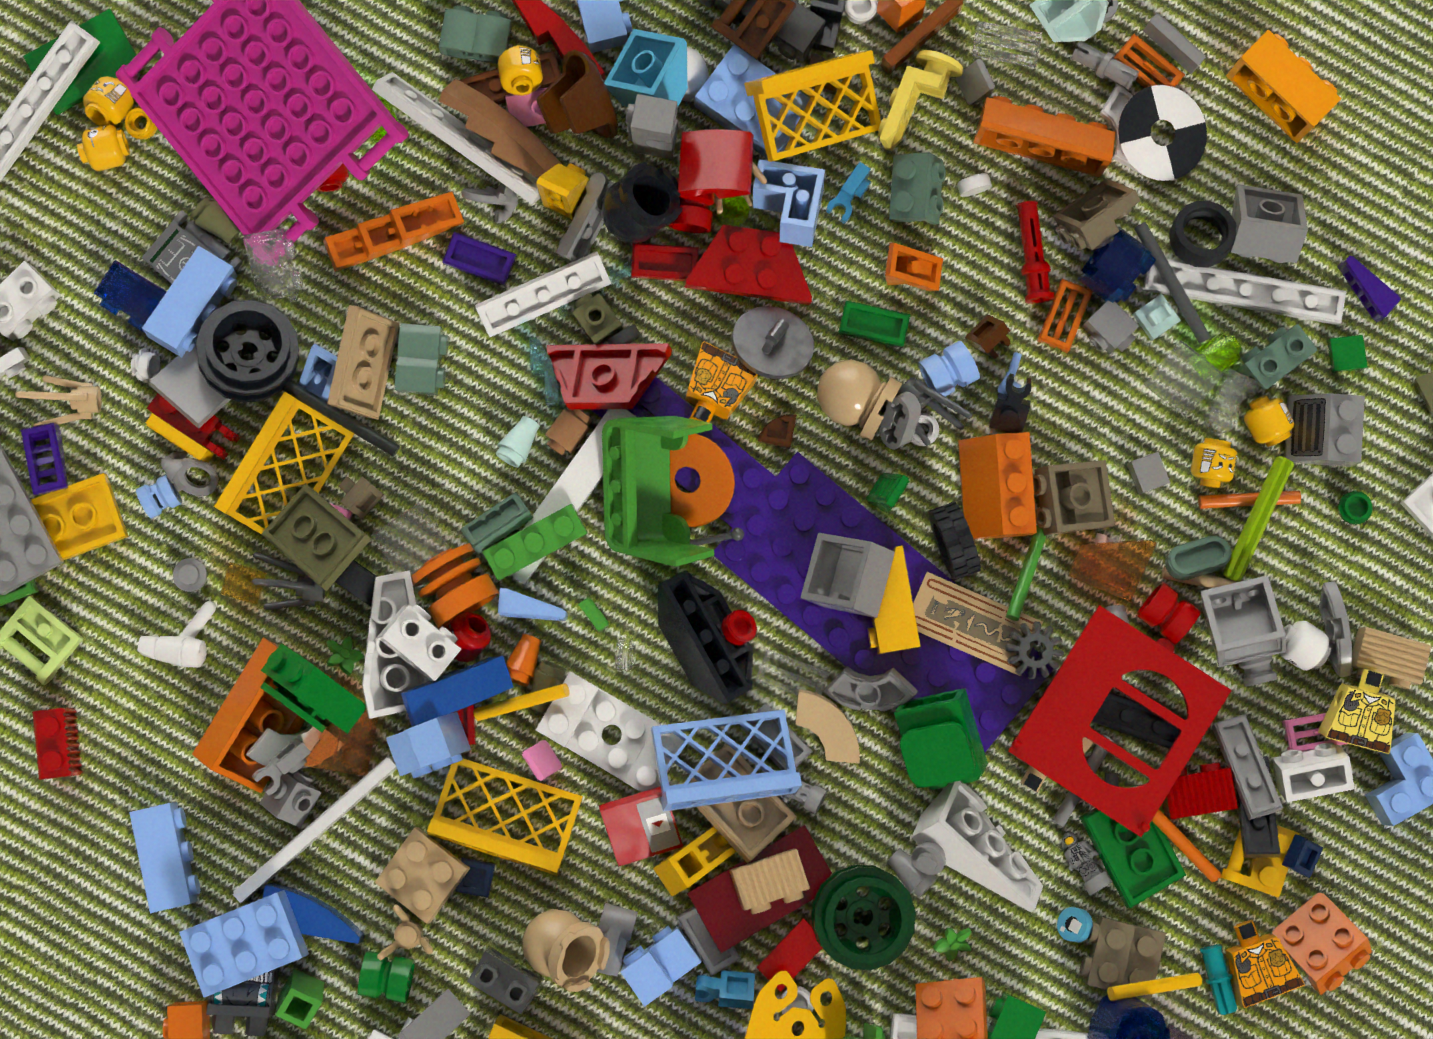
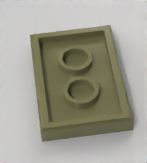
(316, 537)

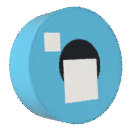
(1074, 924)

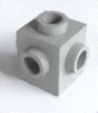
(293, 798)

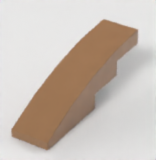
(511, 138)

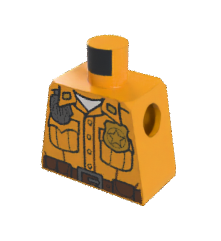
(717, 384)
(1259, 967)

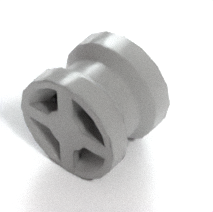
(1258, 671)

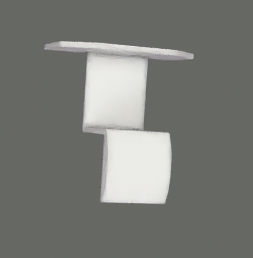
(1104, 538)

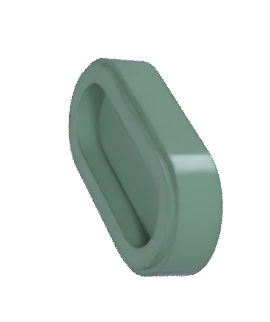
(1198, 558)

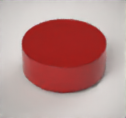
(739, 627)

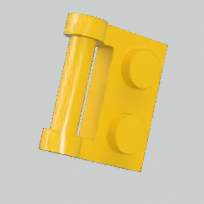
(1264, 873)

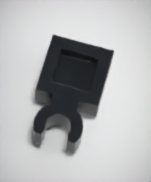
(1011, 409)

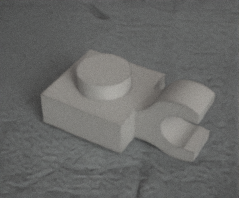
(287, 760)

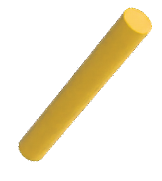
(521, 702)
(1154, 986)

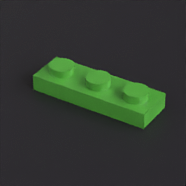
(535, 542)

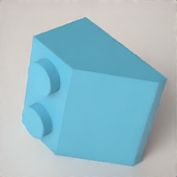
(650, 67)

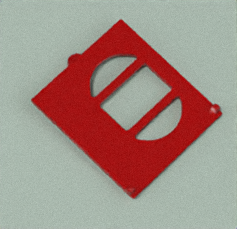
(1062, 717)

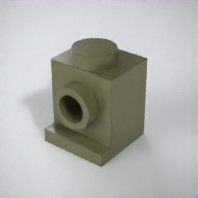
(600, 330)

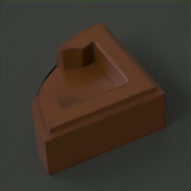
(779, 431)

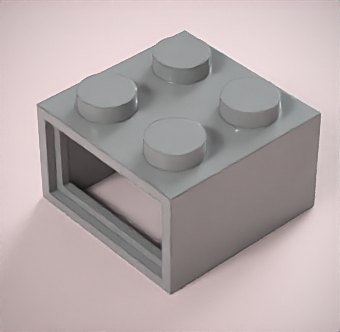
(847, 574)
(1243, 621)

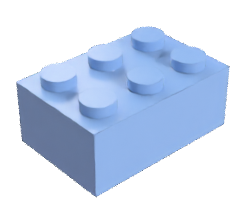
(726, 101)
(244, 943)

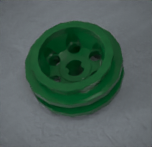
(880, 948)

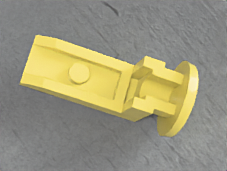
(930, 81)

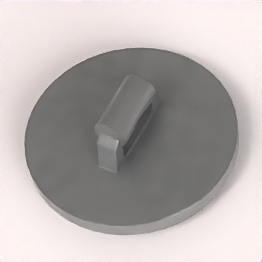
(772, 342)

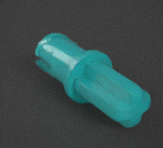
(1219, 979)

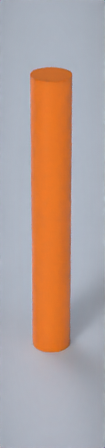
(1244, 499)
(1186, 846)

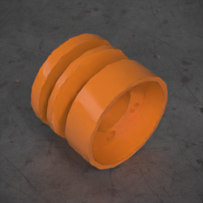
(454, 584)

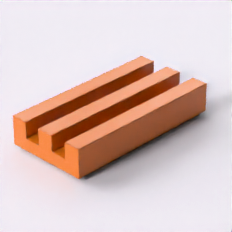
(1155, 57)
(1054, 341)

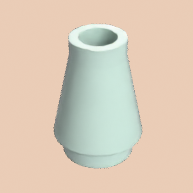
(518, 442)

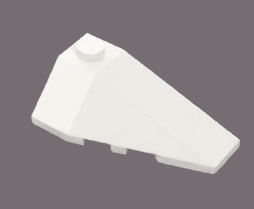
(384, 671)
(976, 846)

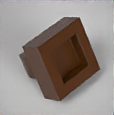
(988, 334)

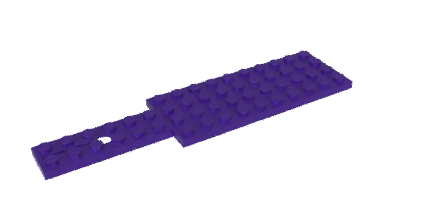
(773, 558)

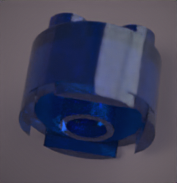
(1116, 266)
(1127, 1020)

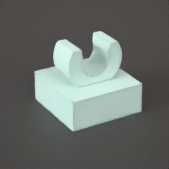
(1156, 317)

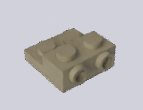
(1091, 217)
(1073, 497)
(1121, 954)

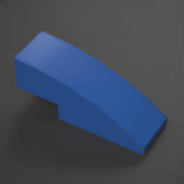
(457, 690)
(317, 917)

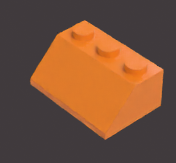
(998, 485)

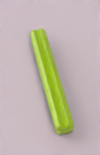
(1258, 518)

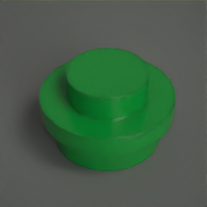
(1355, 507)

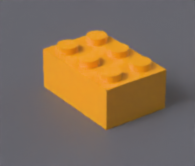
(1283, 85)

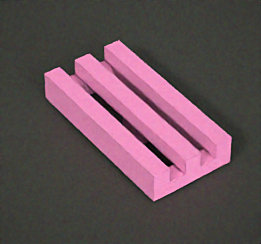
(1291, 736)

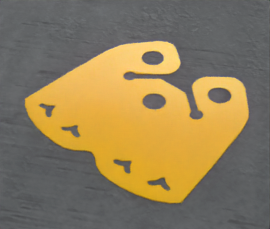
(767, 1004)

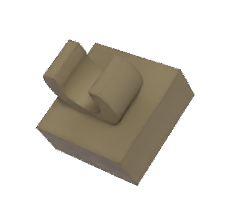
(360, 496)

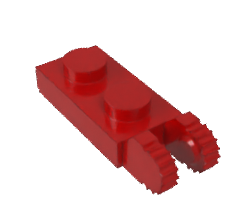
(171, 415)

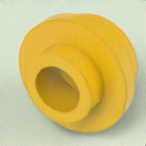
(132, 124)

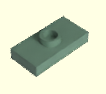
(496, 523)

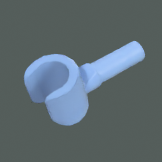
(1012, 369)

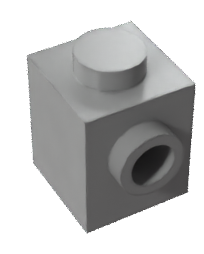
(1110, 328)

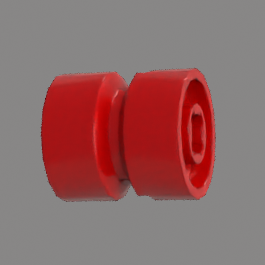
(695, 214)
(1172, 616)

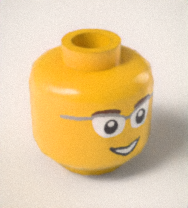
(103, 147)

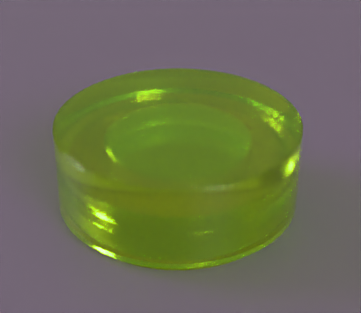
(734, 211)

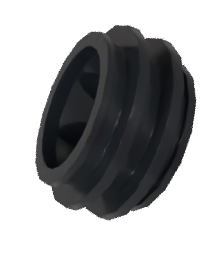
(254, 378)

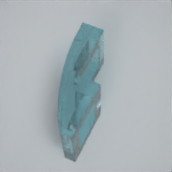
(541, 365)

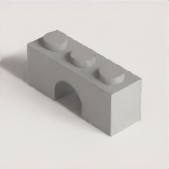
(652, 126)

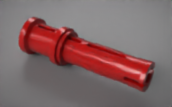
(1035, 266)

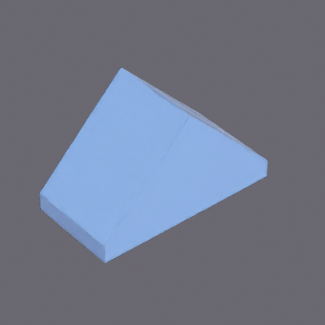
(318, 372)

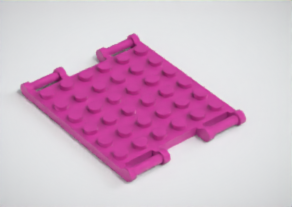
(260, 109)

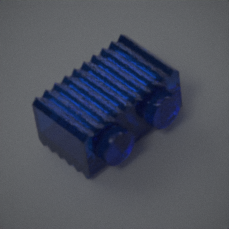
(130, 293)

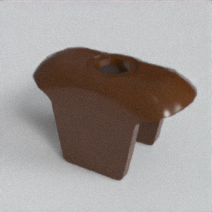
(579, 99)

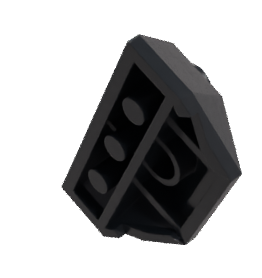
(692, 624)

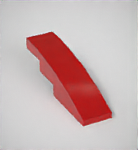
(547, 26)

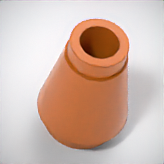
(524, 660)

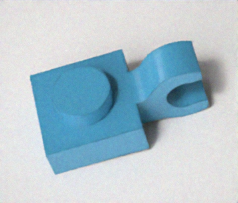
(854, 185)
(732, 989)

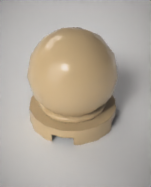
(854, 395)
(565, 948)

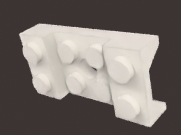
(579, 724)

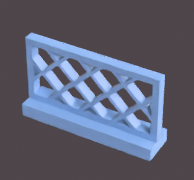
(725, 789)

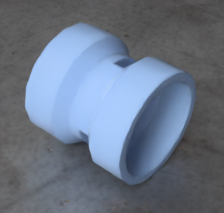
(158, 496)

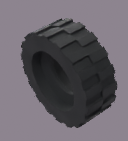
(954, 540)

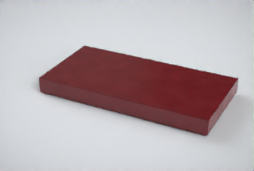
(719, 904)

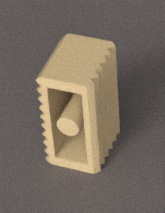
(1394, 656)
(770, 880)

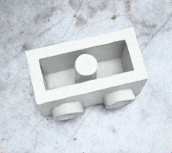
(23, 299)
(420, 642)
(1313, 772)

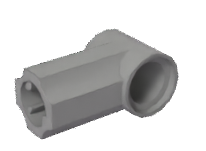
(617, 926)

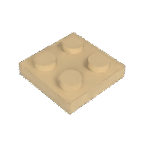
(422, 875)

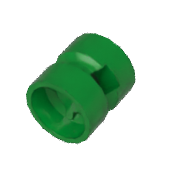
(386, 977)

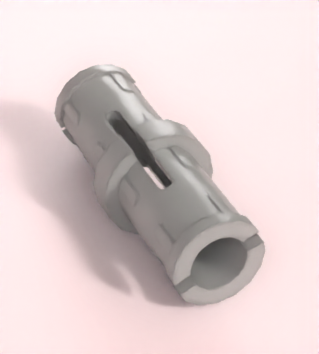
(1105, 65)

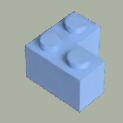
(796, 194)
(429, 743)
(1412, 782)
(659, 965)

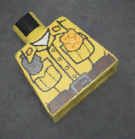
(1361, 714)

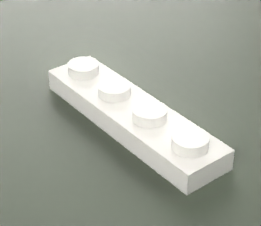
(543, 294)

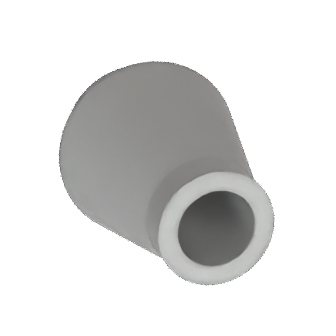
(912, 879)

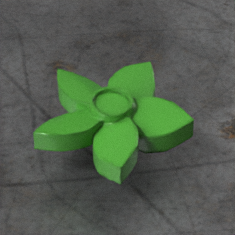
(343, 655)
(953, 943)

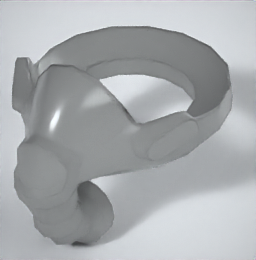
(498, 196)
(175, 469)

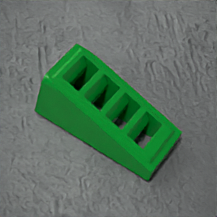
(887, 491)

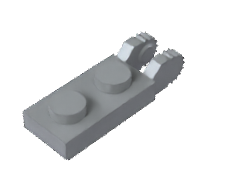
(586, 221)

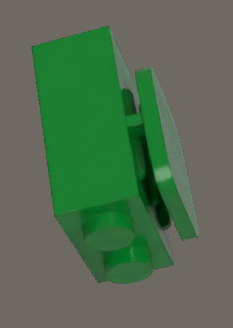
(310, 691)
(940, 740)

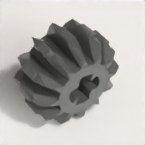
(1045, 655)

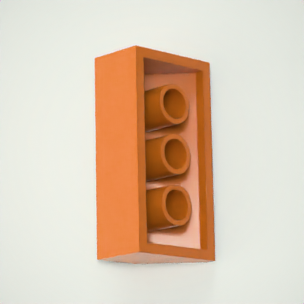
(1044, 136)
(243, 720)

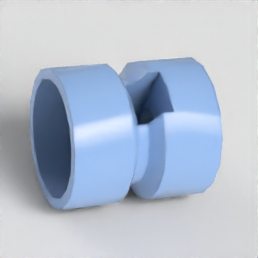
(950, 369)

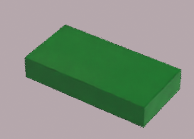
(874, 324)

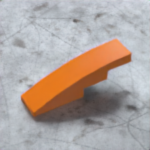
(393, 231)

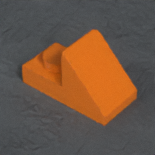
(913, 268)

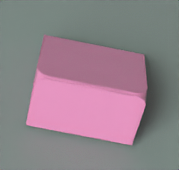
(542, 760)

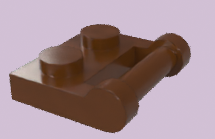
(759, 25)

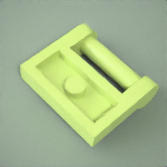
(45, 632)

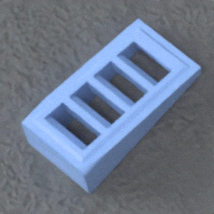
(522, 606)

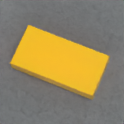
(179, 438)

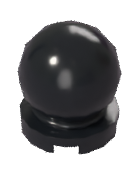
(641, 203)

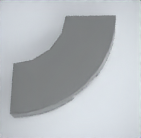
(1336, 628)
(870, 692)

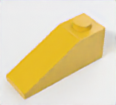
(562, 188)
(896, 623)
(693, 860)

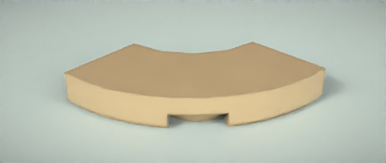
(829, 725)

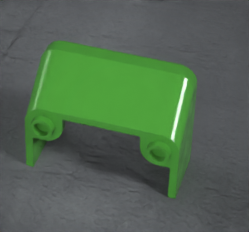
(638, 488)

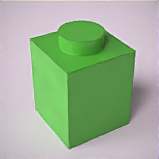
(300, 999)

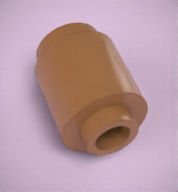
(568, 431)

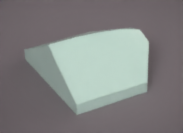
(1070, 18)

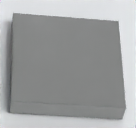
(187, 389)

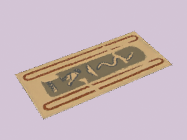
(967, 621)

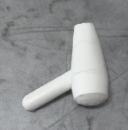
(181, 649)

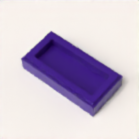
(479, 259)

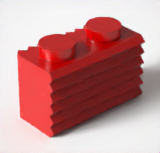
(56, 743)
(1201, 792)

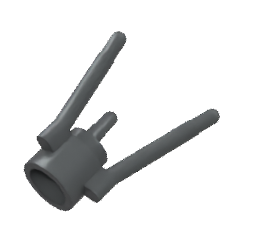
(924, 396)
(305, 586)

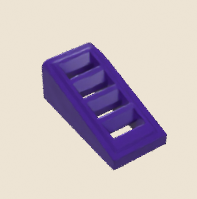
(1370, 290)
(29, 438)

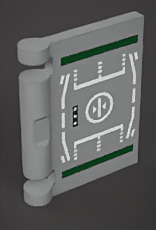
(177, 245)

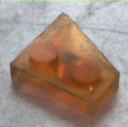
(1112, 565)
(345, 751)

